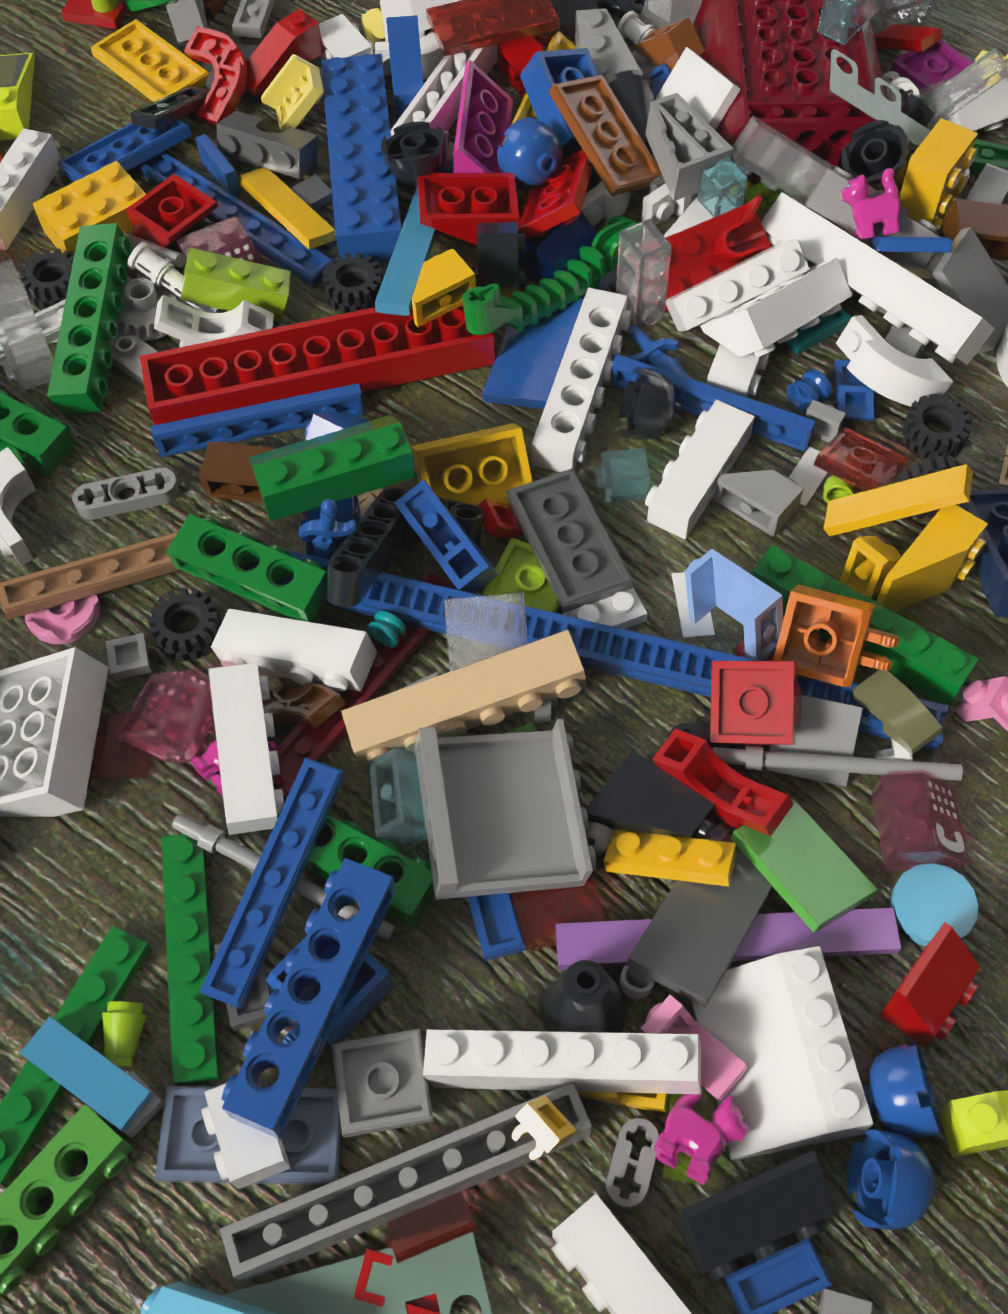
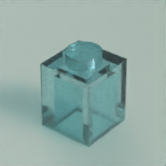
(722, 187)
(623, 475)

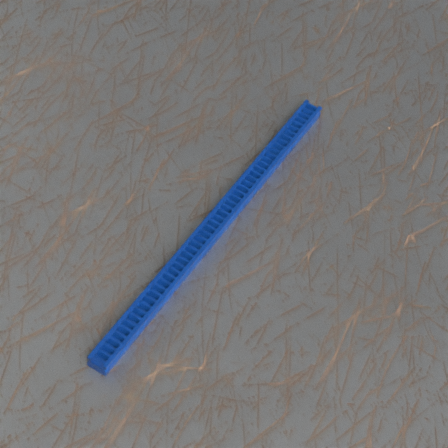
(597, 644)

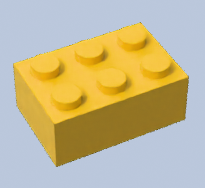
(938, 172)
(88, 201)

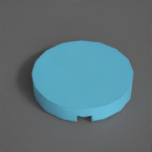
(931, 896)

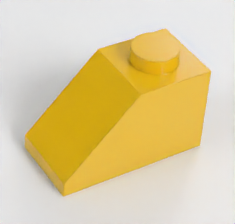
(441, 286)
(868, 565)

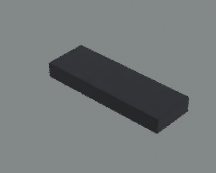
(169, 108)

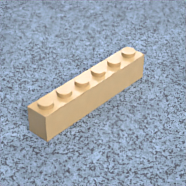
(467, 697)

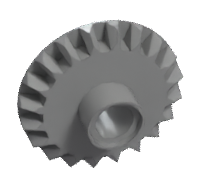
(140, 307)

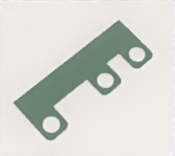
(875, 105)
(444, 1270)

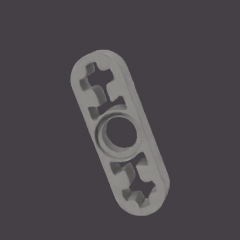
(112, 486)

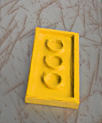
(148, 61)

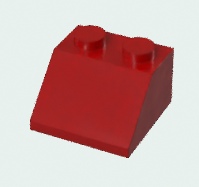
(169, 211)
(933, 988)

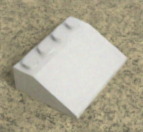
(48, 733)
(797, 1053)

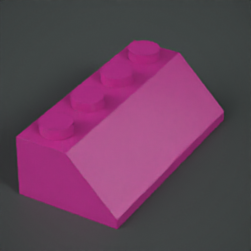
(481, 123)

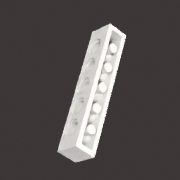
(580, 381)

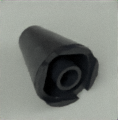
(634, 94)
(876, 149)
(583, 1001)

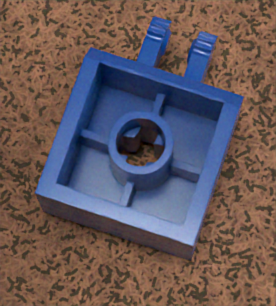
(366, 992)

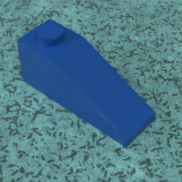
(404, 60)
(446, 539)

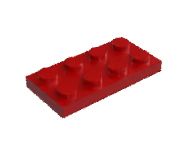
(558, 199)

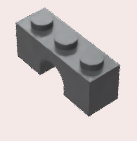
(286, 152)

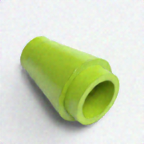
(122, 1031)

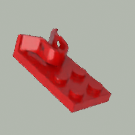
(715, 246)

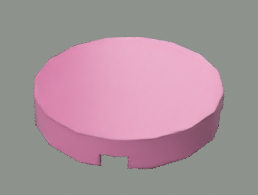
(66, 621)

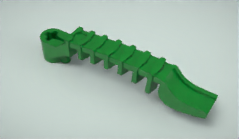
(488, 310)

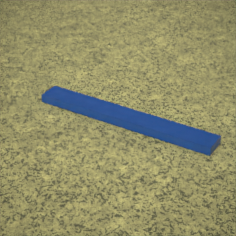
(265, 234)

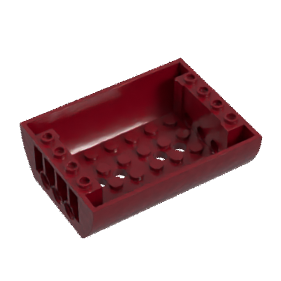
(759, 52)

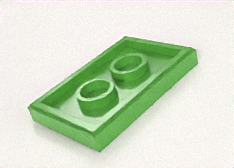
(806, 868)

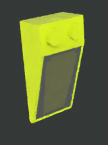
(15, 93)

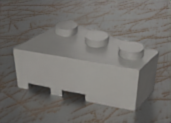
(606, 46)
(682, 144)

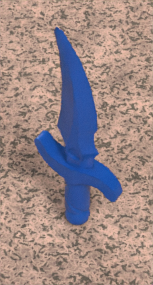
(655, 351)
(327, 530)

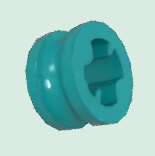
(386, 628)

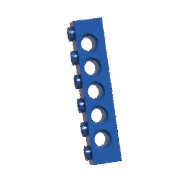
(272, 1106)

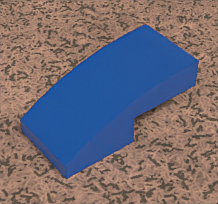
(851, 394)

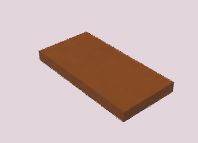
(605, 134)

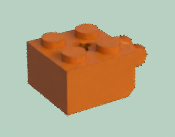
(848, 624)

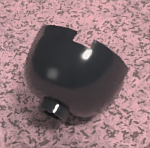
(414, 151)
(648, 405)

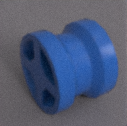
(811, 387)

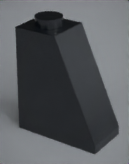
(650, 801)

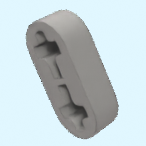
(621, 1161)

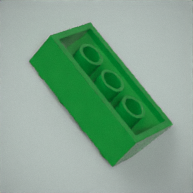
(333, 467)

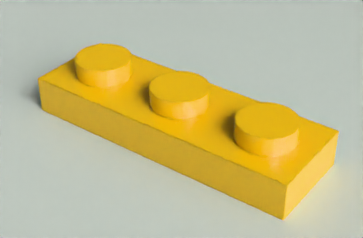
(671, 857)

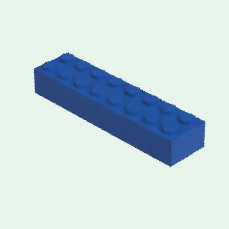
(360, 181)

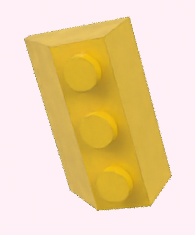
(475, 464)

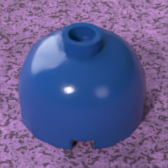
(530, 152)
(903, 1093)
(890, 1180)

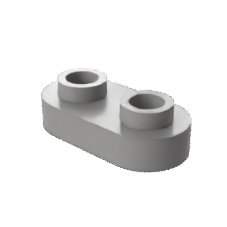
(126, 355)

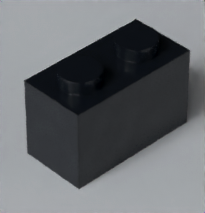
(498, 256)

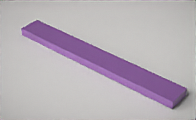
(773, 933)

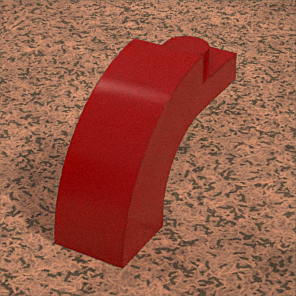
(735, 797)

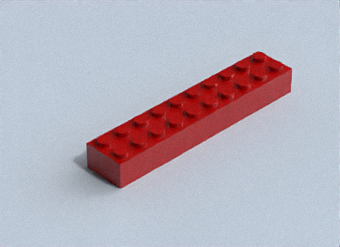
(308, 358)

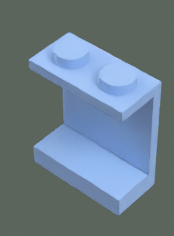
(721, 583)

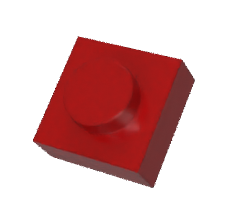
(500, 519)

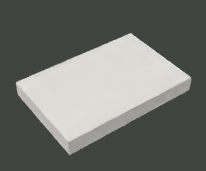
(701, 87)

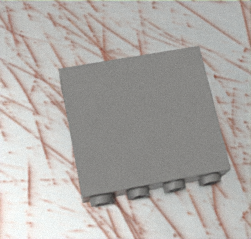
(502, 812)

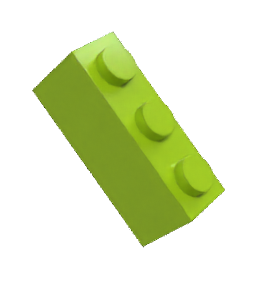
(227, 281)

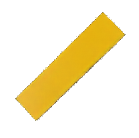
(287, 208)
(899, 500)

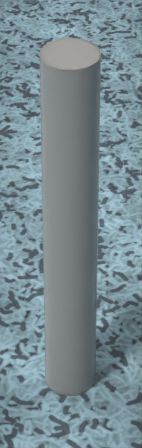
(177, 258)

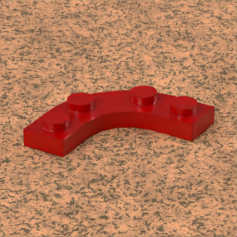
(229, 72)

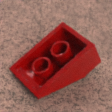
(462, 200)

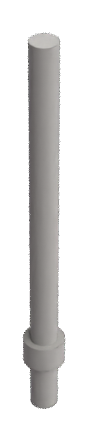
(755, 758)
(214, 839)

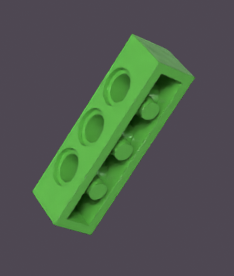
(51, 1172)

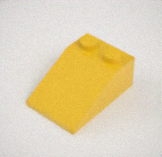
(934, 559)

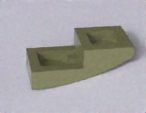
(901, 712)

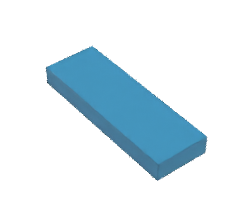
(87, 1074)

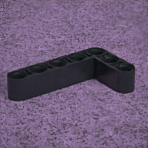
(375, 541)

